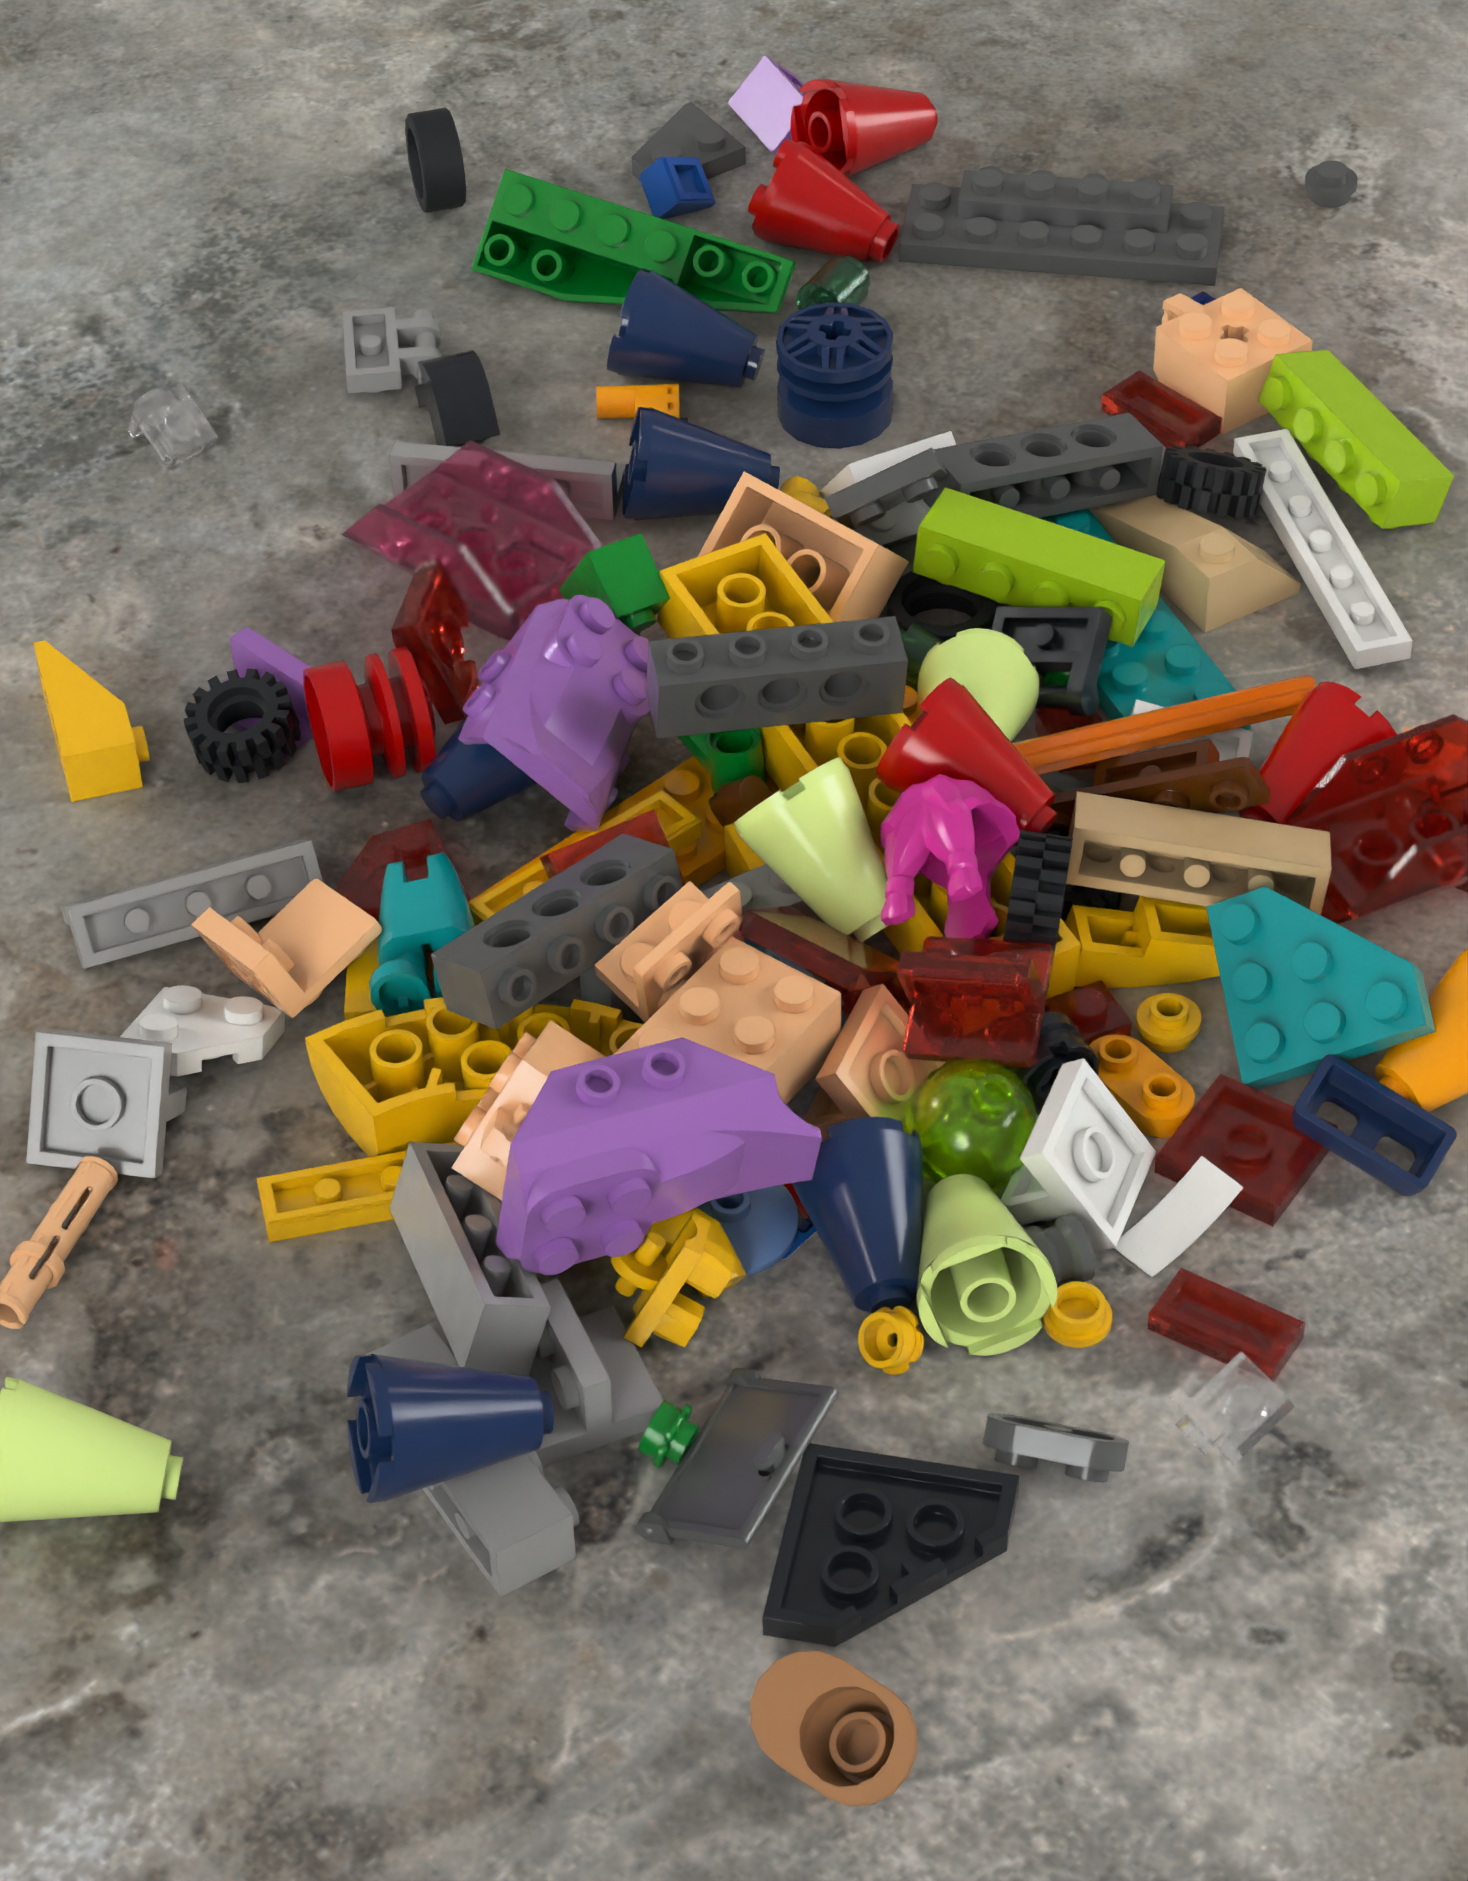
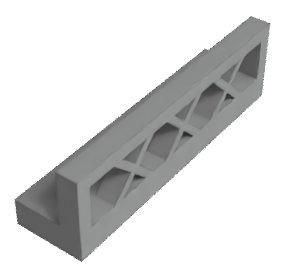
(588, 483)
(164, 908)

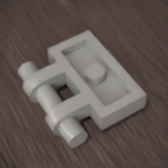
(373, 349)

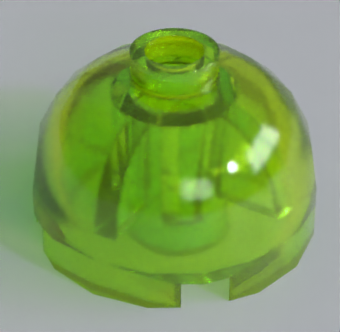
(971, 1121)

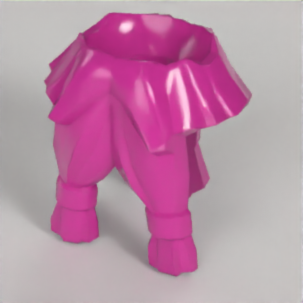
(956, 840)

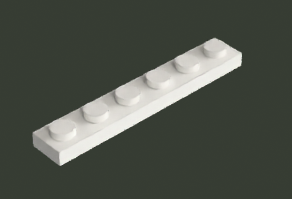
(1325, 553)

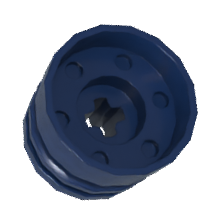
(835, 375)

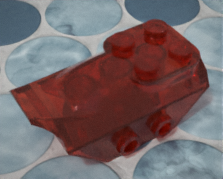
(1394, 820)

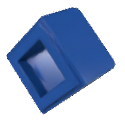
(676, 186)

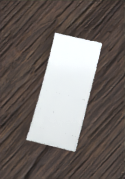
(1179, 1217)

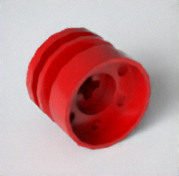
(369, 719)

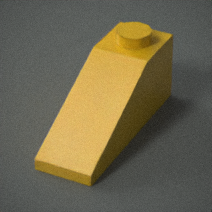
(90, 729)

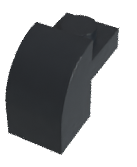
(457, 398)

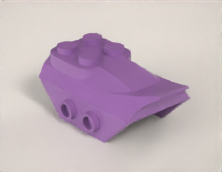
(565, 703)
(640, 1144)

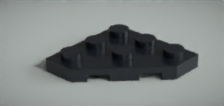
(877, 1537)

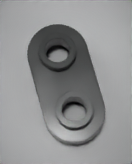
(1085, 1452)

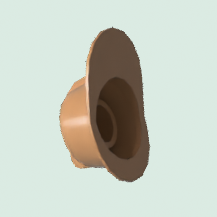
(834, 1727)

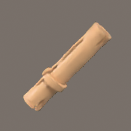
(85, 1190)

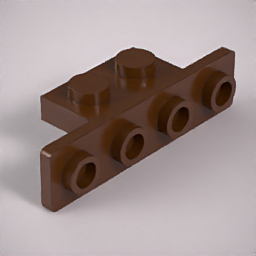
(1175, 777)

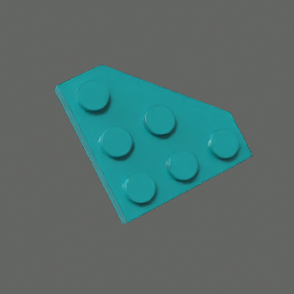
(1308, 988)

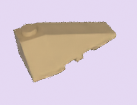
(1206, 568)

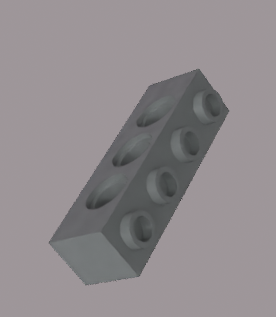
(1057, 467)
(776, 677)
(555, 931)

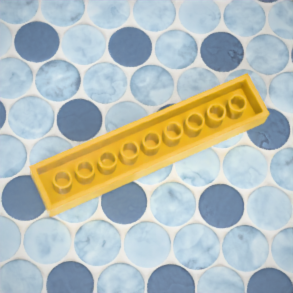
(757, 589)

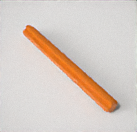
(1165, 725)

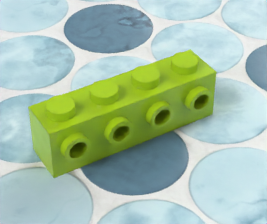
(1355, 439)
(1035, 562)

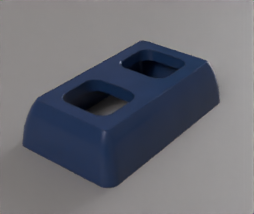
(1378, 1115)

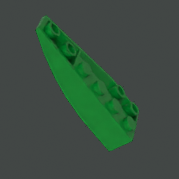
(594, 248)

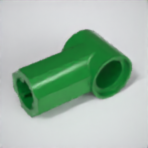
(728, 754)

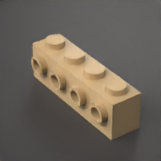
(1193, 853)

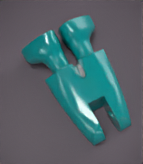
(414, 920)

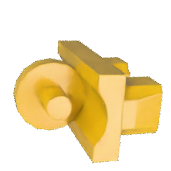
(660, 1305)

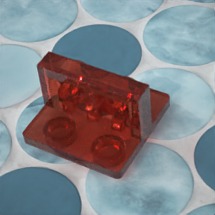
(975, 999)

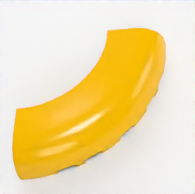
(430, 1067)

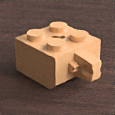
(1222, 352)
(507, 1101)

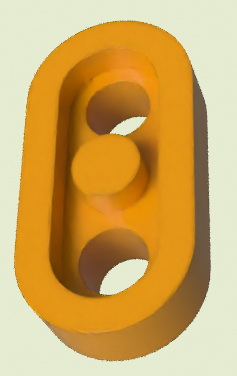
(1135, 1080)

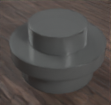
(1330, 184)

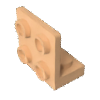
(671, 947)
(297, 949)

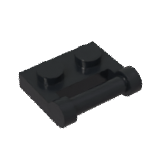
(1061, 642)

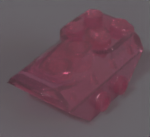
(494, 525)

